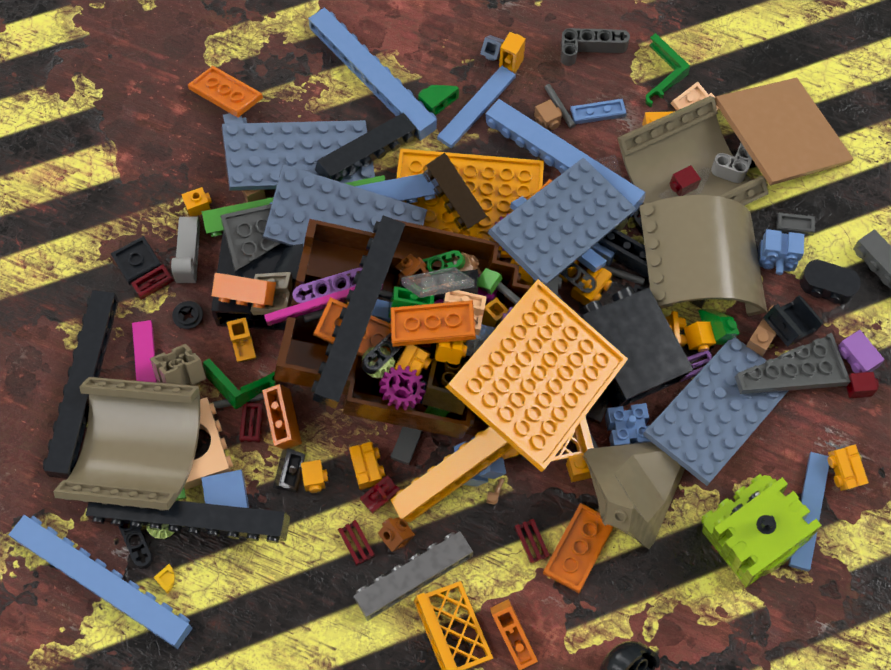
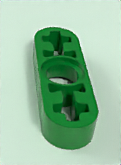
(449, 256)

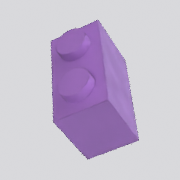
(860, 353)

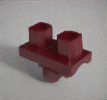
(379, 494)

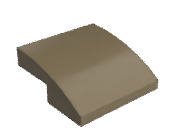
(282, 294)

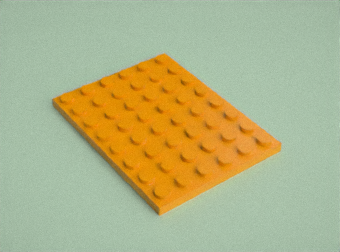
(490, 179)
(537, 375)

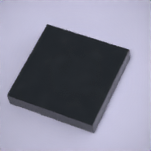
(135, 259)

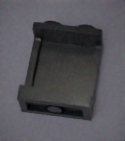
(793, 321)

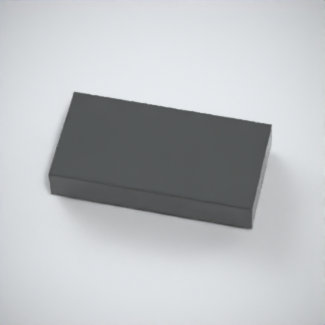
(795, 223)
(406, 445)

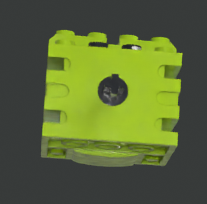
(759, 528)

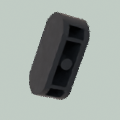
(829, 281)

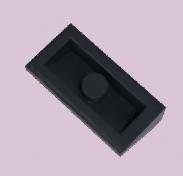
(289, 470)

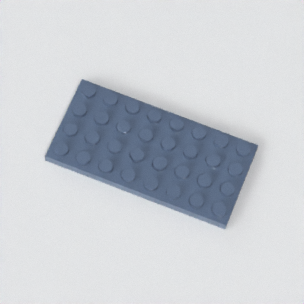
(260, 149)
(311, 196)
(561, 221)
(710, 414)

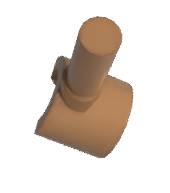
(492, 497)

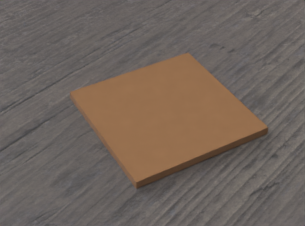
(783, 130)

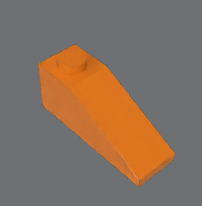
(513, 634)

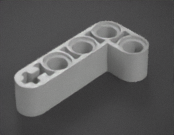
(731, 167)
(186, 261)

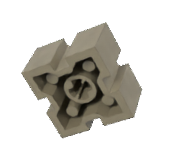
(178, 367)

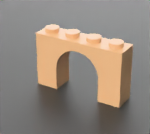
(215, 459)

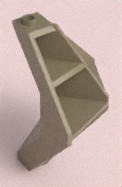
(634, 487)

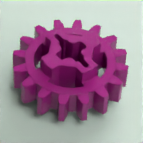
(402, 387)

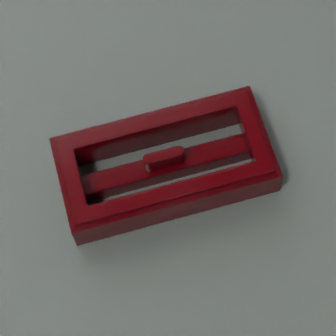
(153, 284)
(250, 437)
(525, 525)
(348, 527)

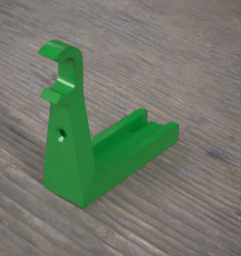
(678, 64)
(234, 396)

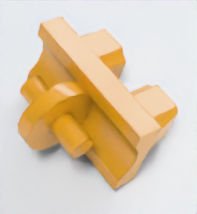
(677, 323)

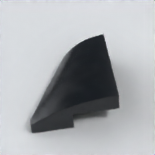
(290, 261)

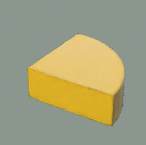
(166, 578)

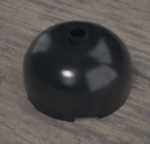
(631, 656)

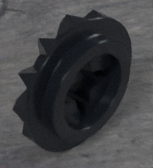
(186, 308)

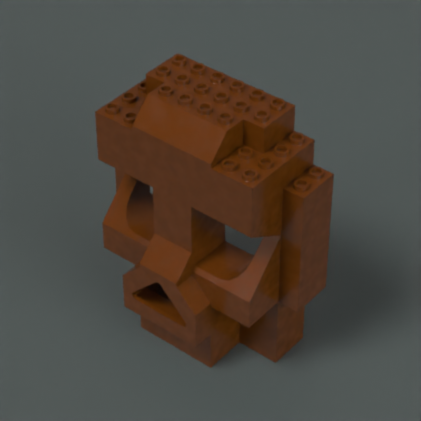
(337, 249)

